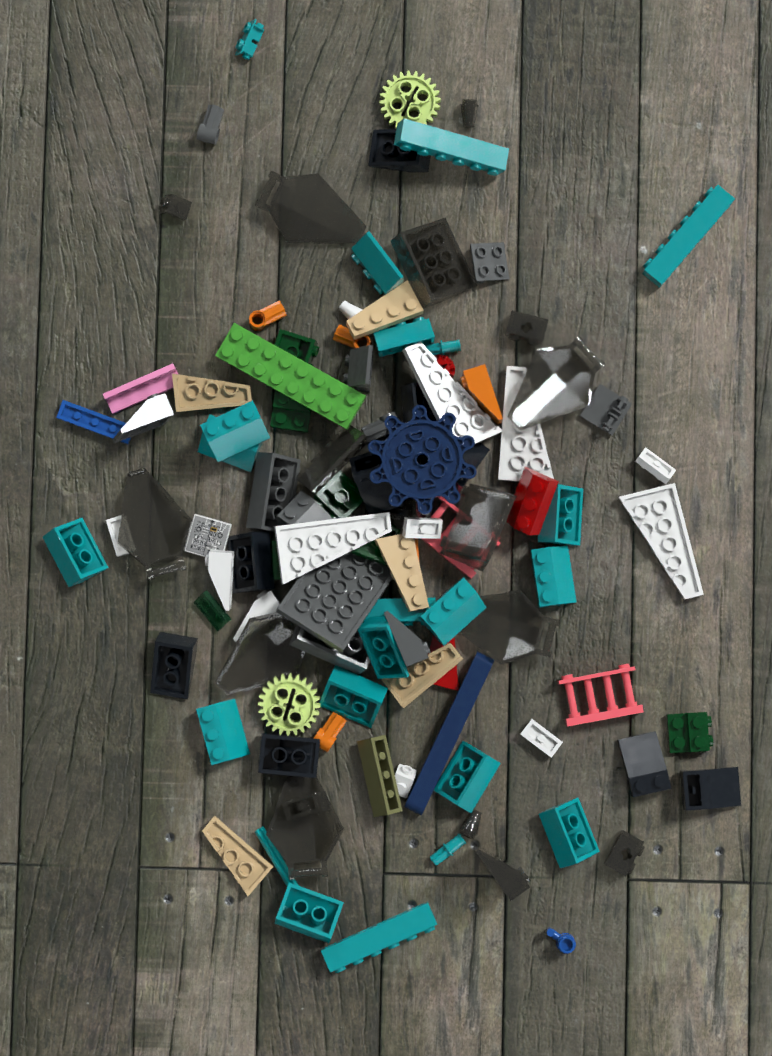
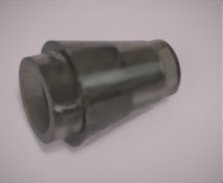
(469, 112)
(471, 825)

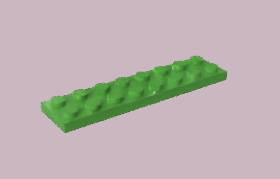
(290, 376)

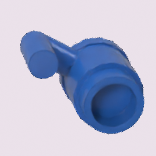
(564, 942)

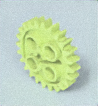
(394, 94)
(273, 699)

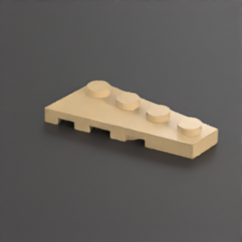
(387, 311)
(204, 393)
(405, 569)
(423, 674)
(240, 858)

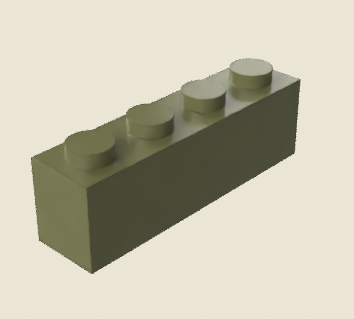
(379, 776)

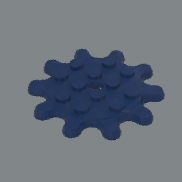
(424, 438)

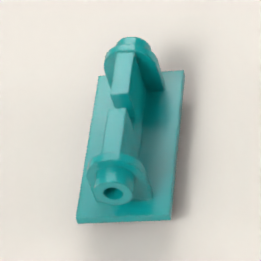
(245, 45)

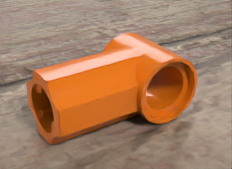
(268, 314)
(344, 337)
(329, 731)

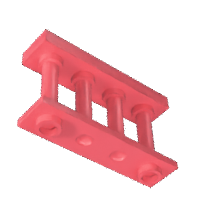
(434, 543)
(612, 709)

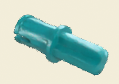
(444, 347)
(447, 850)

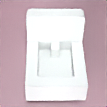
(404, 779)

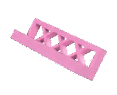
(140, 389)

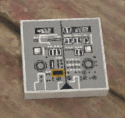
(207, 535)

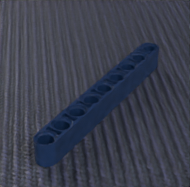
(449, 733)

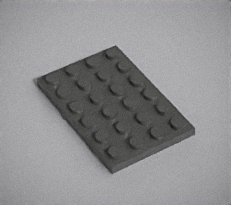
(336, 598)

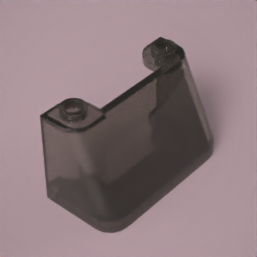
(477, 525)

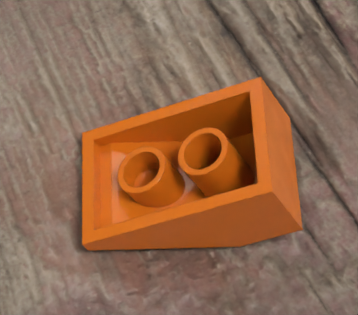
(479, 387)

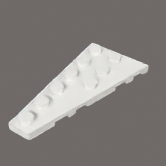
(448, 396)
(519, 447)
(662, 524)
(315, 543)

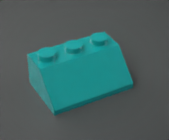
(376, 264)
(403, 335)
(235, 431)
(243, 460)
(563, 517)
(75, 552)
(553, 576)
(452, 611)
(382, 648)
(353, 696)
(223, 731)
(467, 776)
(569, 833)
(309, 912)

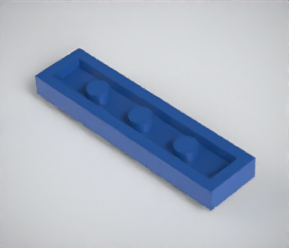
(90, 420)

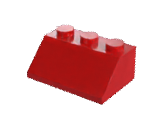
(531, 501)

